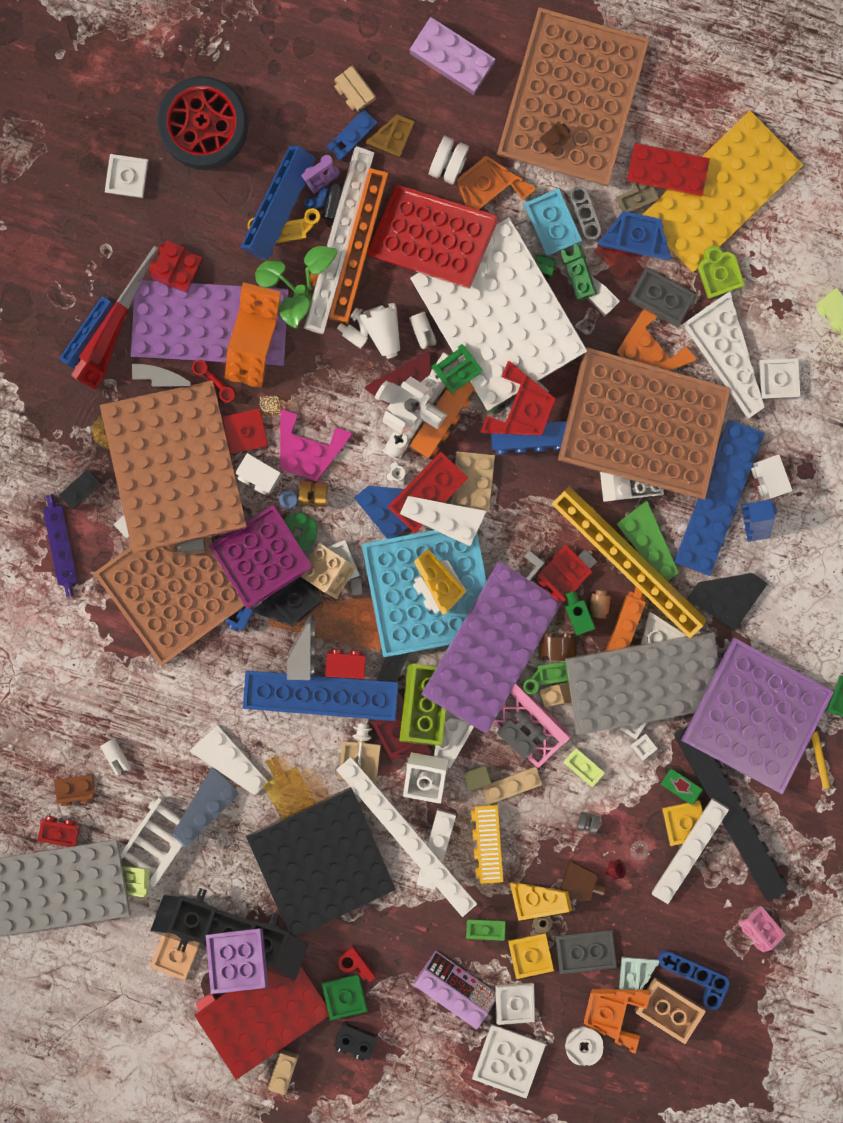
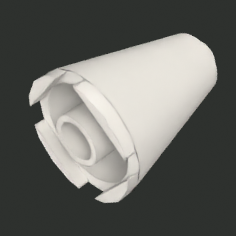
(383, 328)

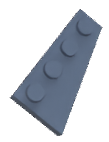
(206, 805)

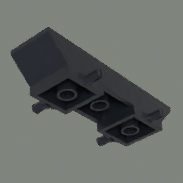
(193, 919)

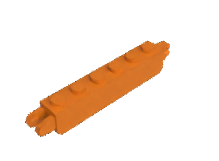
(627, 620)

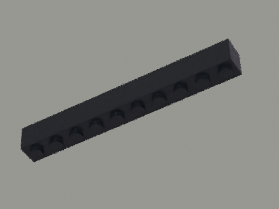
(736, 820)

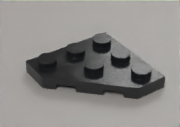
(728, 597)

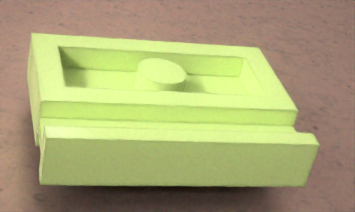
(136, 880)

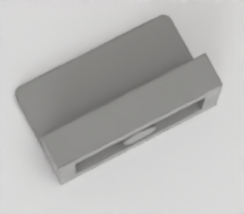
(535, 561)

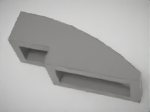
(160, 377)

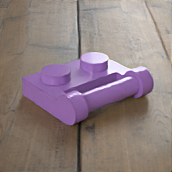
(314, 175)

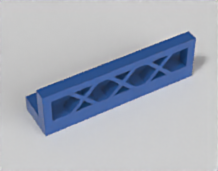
(85, 333)

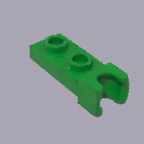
(579, 273)

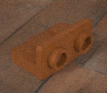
(74, 789)

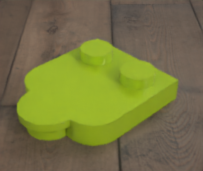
(719, 272)

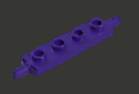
(59, 545)

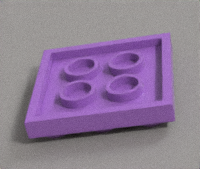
(236, 961)

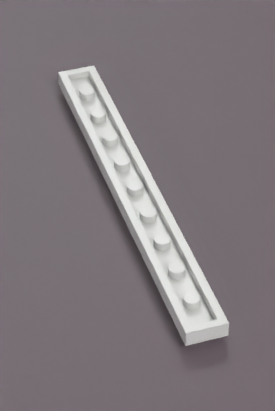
(339, 239)
(407, 836)

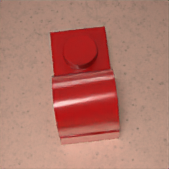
(358, 961)

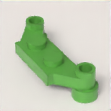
(547, 674)

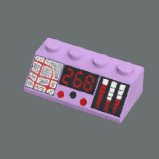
(455, 989)

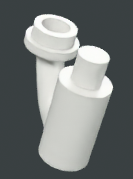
(353, 335)

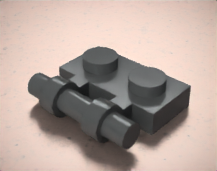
(517, 738)

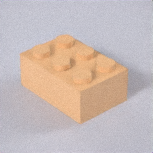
(671, 1011)

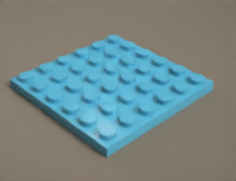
(399, 610)

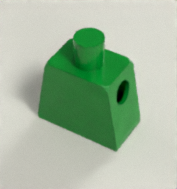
(582, 622)

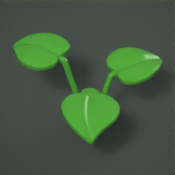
(294, 309)

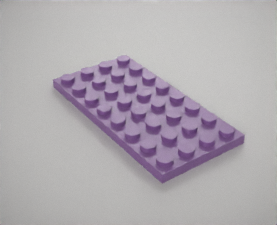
(192, 323)
(491, 647)

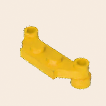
(296, 229)

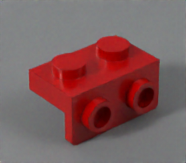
(557, 580)
(58, 832)

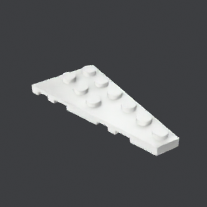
(724, 347)

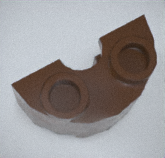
(557, 647)

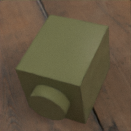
(478, 777)

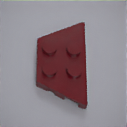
(417, 369)
(390, 735)

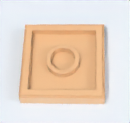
(172, 961)

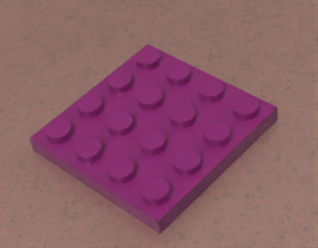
(261, 557)

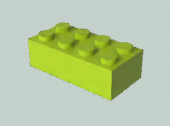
(421, 718)

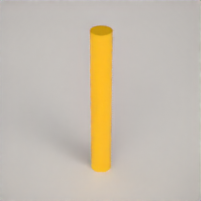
(820, 760)

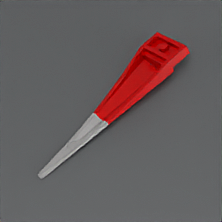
(100, 347)

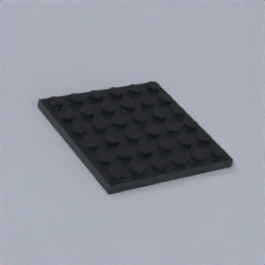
(320, 862)

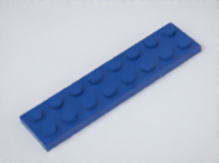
(714, 513)
(321, 696)

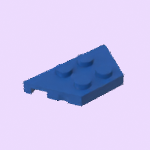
(637, 235)

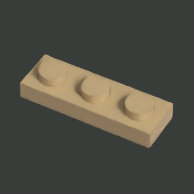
(512, 785)

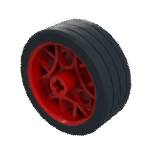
(194, 90)

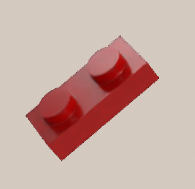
(572, 564)

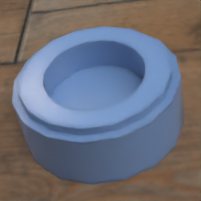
(288, 499)

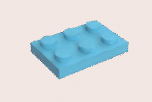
(552, 222)

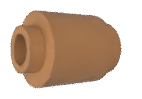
(600, 604)

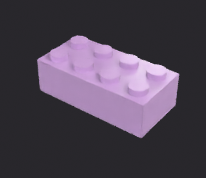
(452, 56)

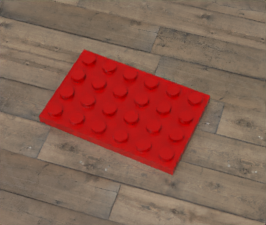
(433, 236)
(259, 1022)

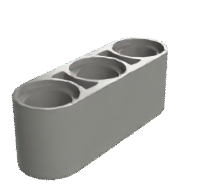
(579, 205)

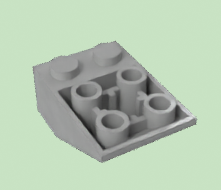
(300, 660)

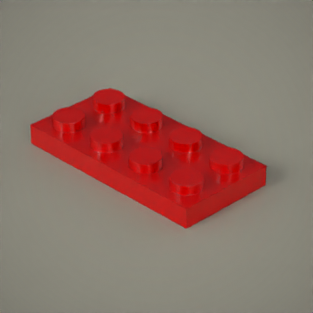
(668, 169)
(434, 483)

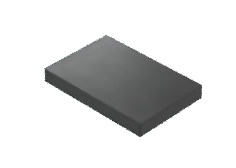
(662, 297)
(586, 951)

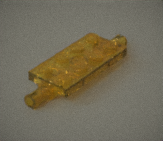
(287, 789)

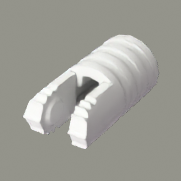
(423, 330)
(113, 753)

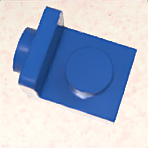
(243, 616)

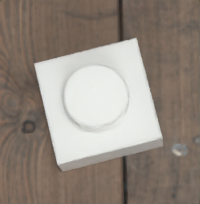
(643, 747)

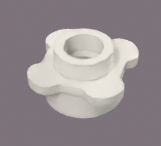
(396, 468)

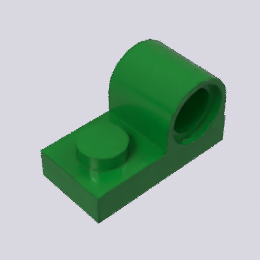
(546, 265)

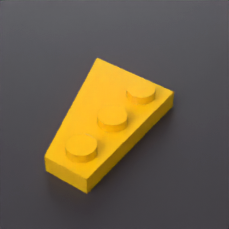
(439, 580)
(539, 901)

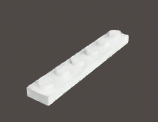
(690, 850)

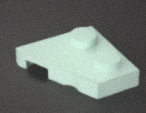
(636, 972)

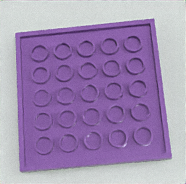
(757, 716)

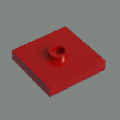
(245, 431)

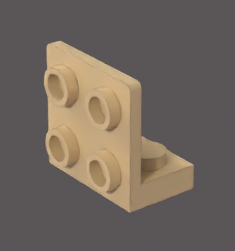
(329, 571)

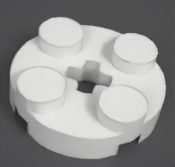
(584, 1034)

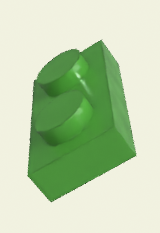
(485, 929)

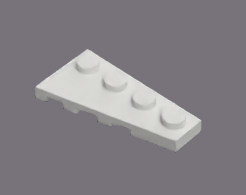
(448, 519)
(227, 758)

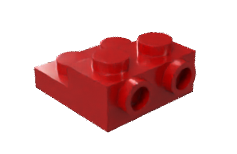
(175, 266)

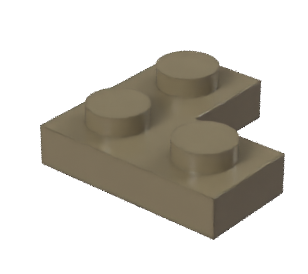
(636, 198)

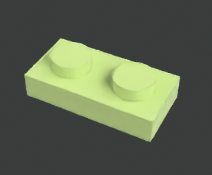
(583, 767)

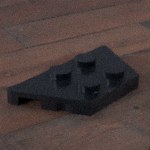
(290, 603)

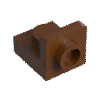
(556, 137)

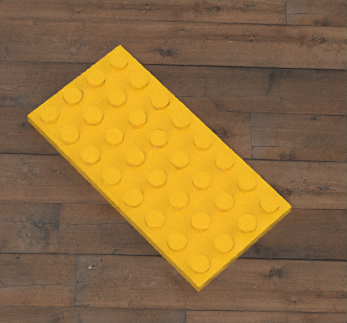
(740, 178)

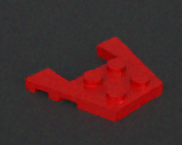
(529, 410)

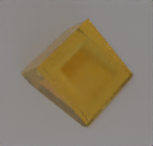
(269, 405)

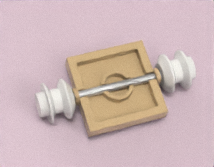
(363, 753)

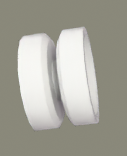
(449, 160)

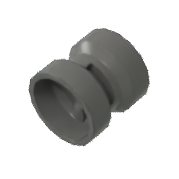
(583, 823)

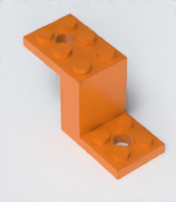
(252, 335)

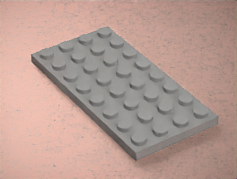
(641, 682)
(62, 887)

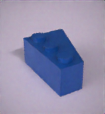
(758, 519)

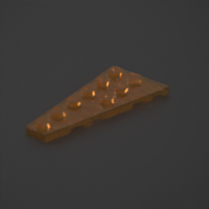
(343, 621)

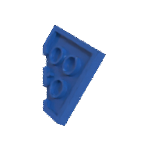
(375, 503)

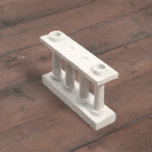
(165, 858)

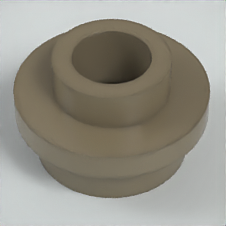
(546, 928)

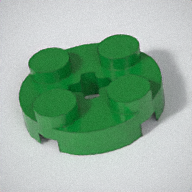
(309, 526)

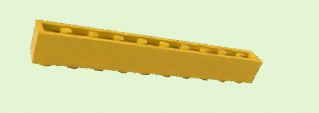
(629, 562)

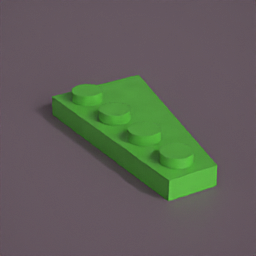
(647, 539)

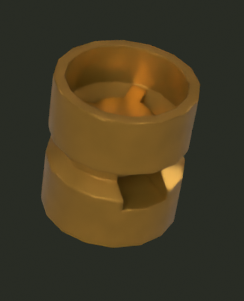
(320, 493)

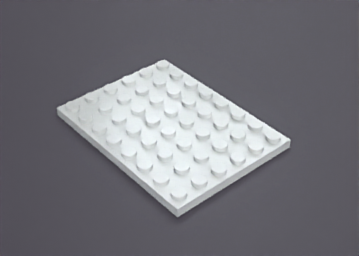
(503, 317)

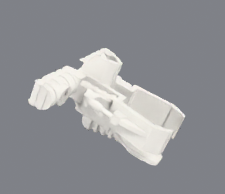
(404, 417)

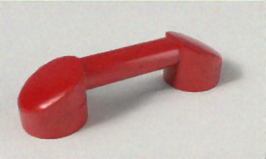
(201, 367)

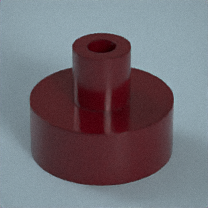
(616, 869)

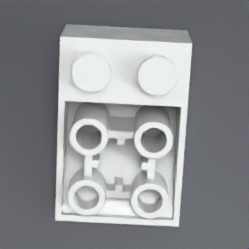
(620, 488)

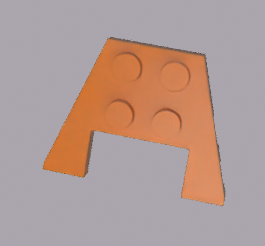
(487, 181)
(643, 348)
(607, 1011)

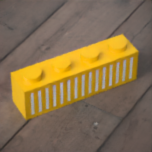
(488, 843)

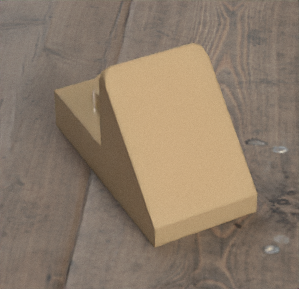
(555, 694)

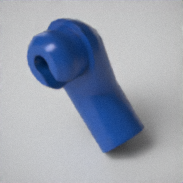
(317, 202)

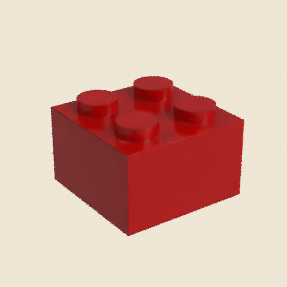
(345, 664)

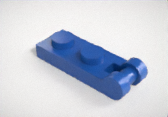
(352, 134)

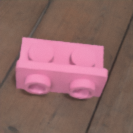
(762, 929)

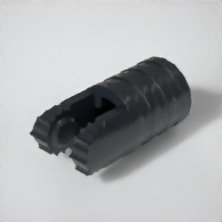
(332, 202)

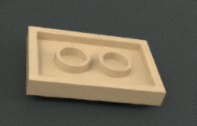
(476, 490)

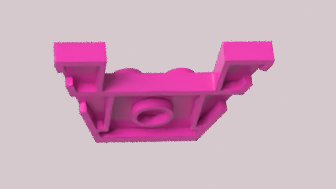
(303, 455)

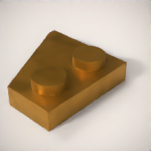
(392, 136)

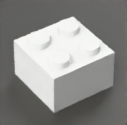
(258, 473)
(771, 477)
(425, 777)

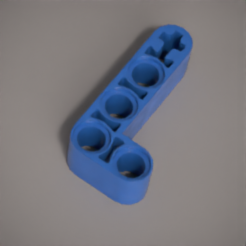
(691, 974)

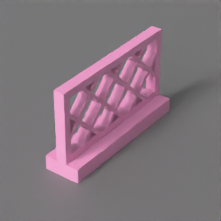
(542, 717)

